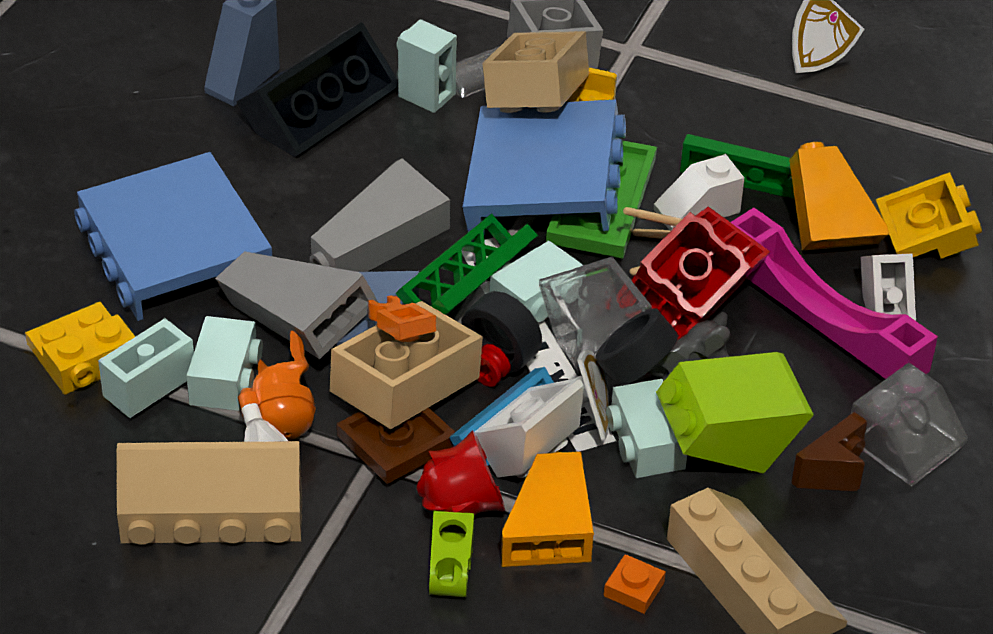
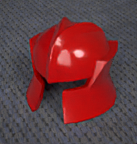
(459, 480)

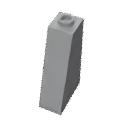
(382, 221)
(297, 296)

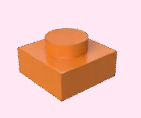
(634, 583)

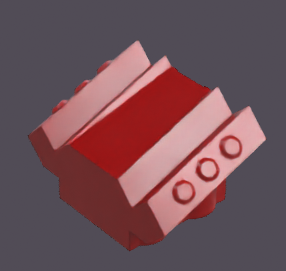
(697, 268)

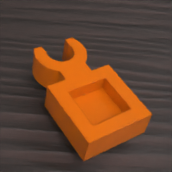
(400, 320)

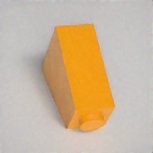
(831, 201)
(550, 515)

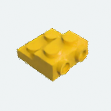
(930, 218)
(75, 343)

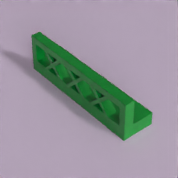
(760, 169)
(475, 275)

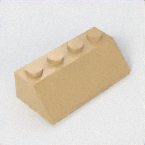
(209, 492)
(748, 568)

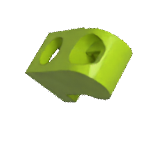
(451, 554)

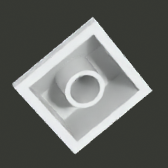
(531, 426)

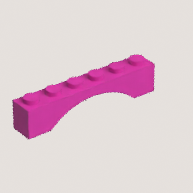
(873, 337)

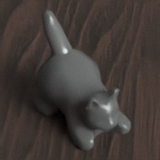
(702, 342)

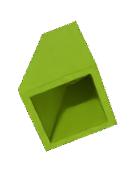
(735, 408)

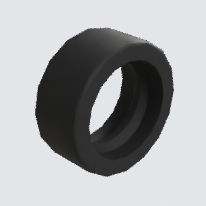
(513, 319)
(637, 346)

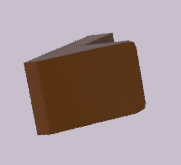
(833, 458)

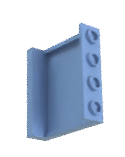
(546, 162)
(167, 228)

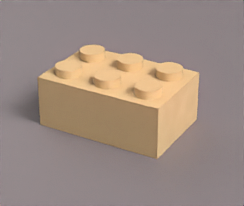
(536, 70)
(404, 378)

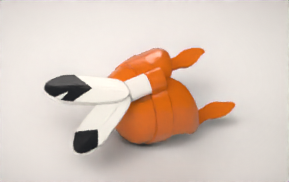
(277, 402)

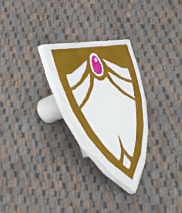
(822, 35)
(594, 389)

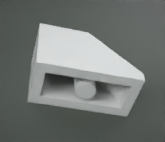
(704, 184)
(889, 284)

